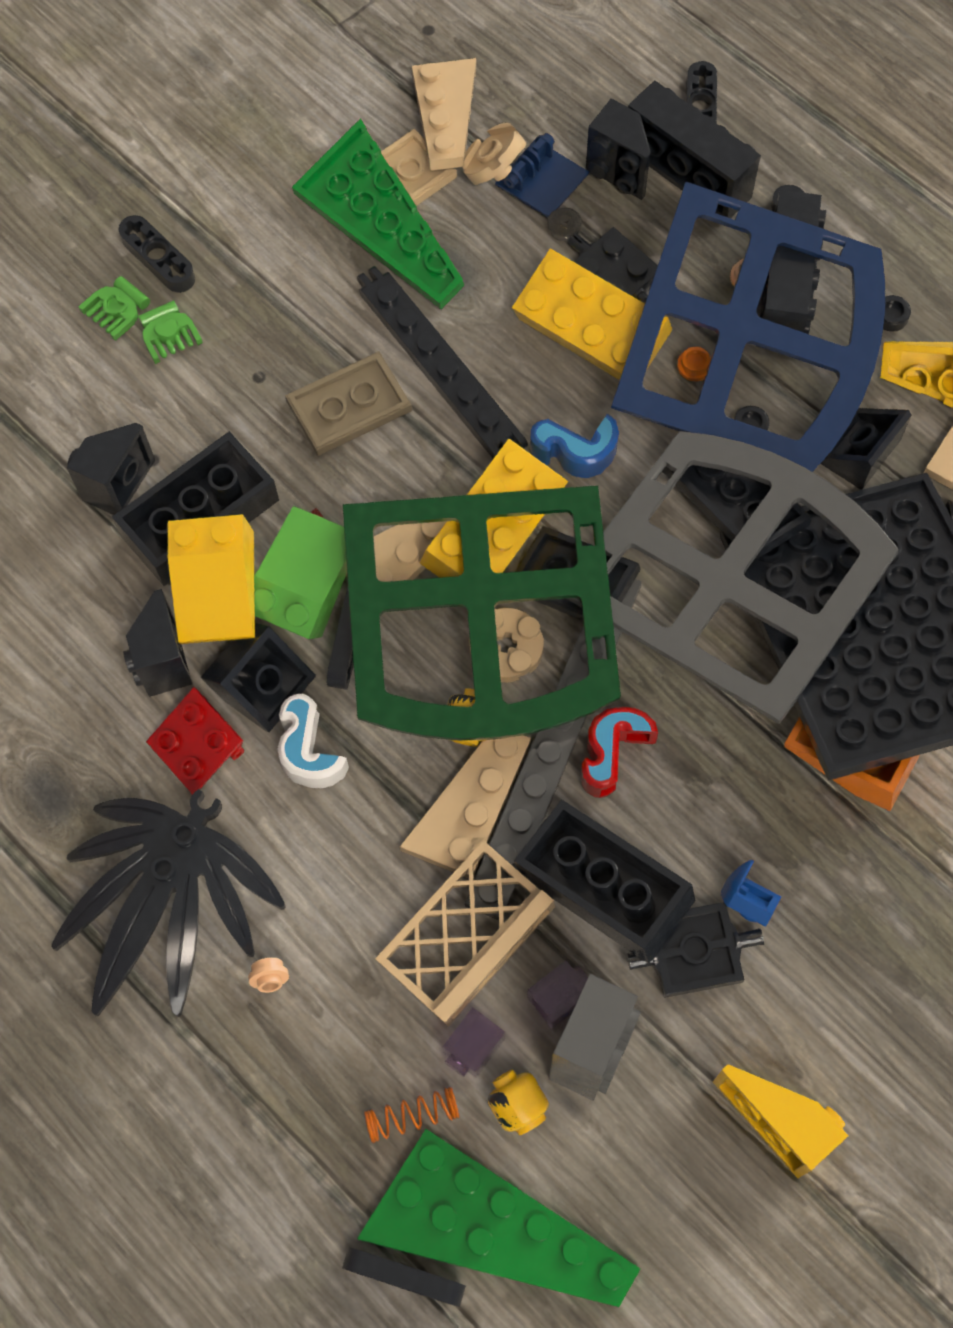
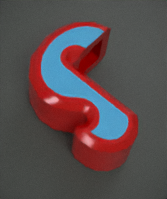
(603, 739)

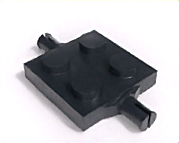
(616, 262)
(701, 952)

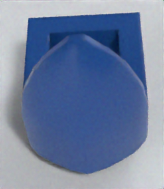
(748, 897)

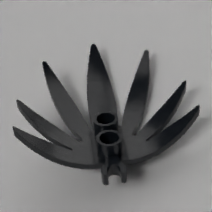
(172, 859)

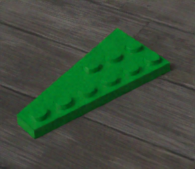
(371, 206)
(474, 1219)

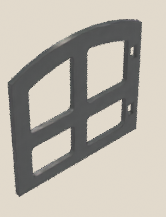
(724, 578)

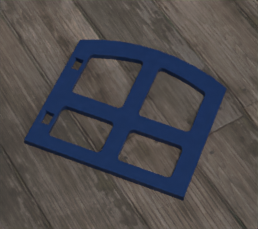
(740, 325)

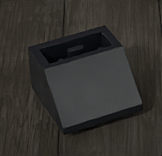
(619, 149)

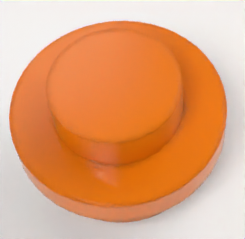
(694, 363)

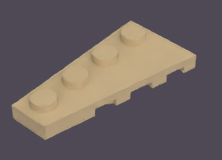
(444, 107)
(468, 805)

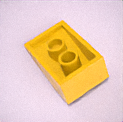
(212, 578)
(788, 1122)

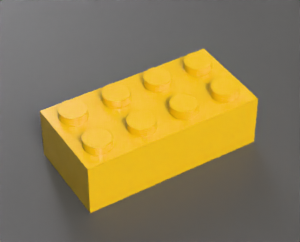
(583, 313)
(509, 471)

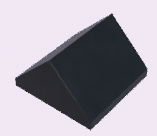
(867, 444)

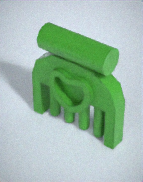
(118, 304)
(165, 327)

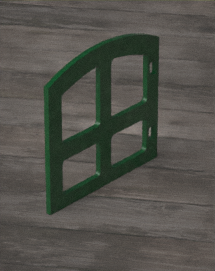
(479, 593)

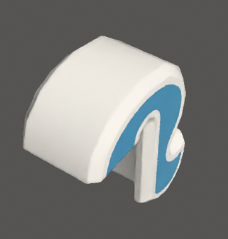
(297, 744)

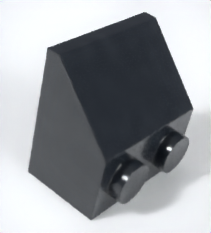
(111, 466)
(154, 649)
(258, 676)

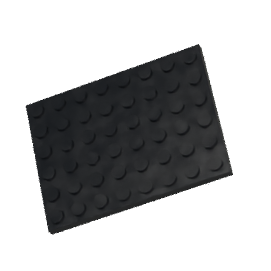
(891, 671)

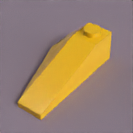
(920, 368)

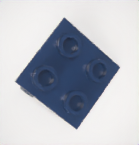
(542, 176)

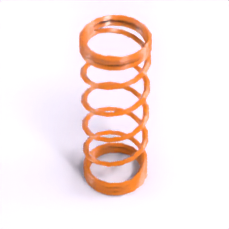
(371, 1119)

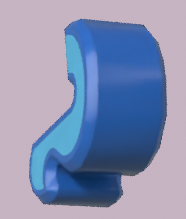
(575, 453)

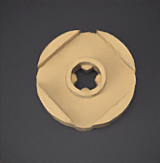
(493, 155)
(526, 634)

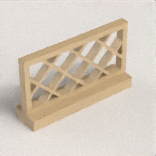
(490, 957)

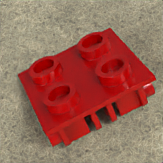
(195, 741)

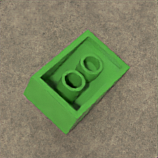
(301, 574)

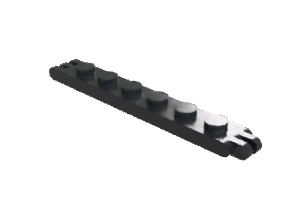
(438, 362)

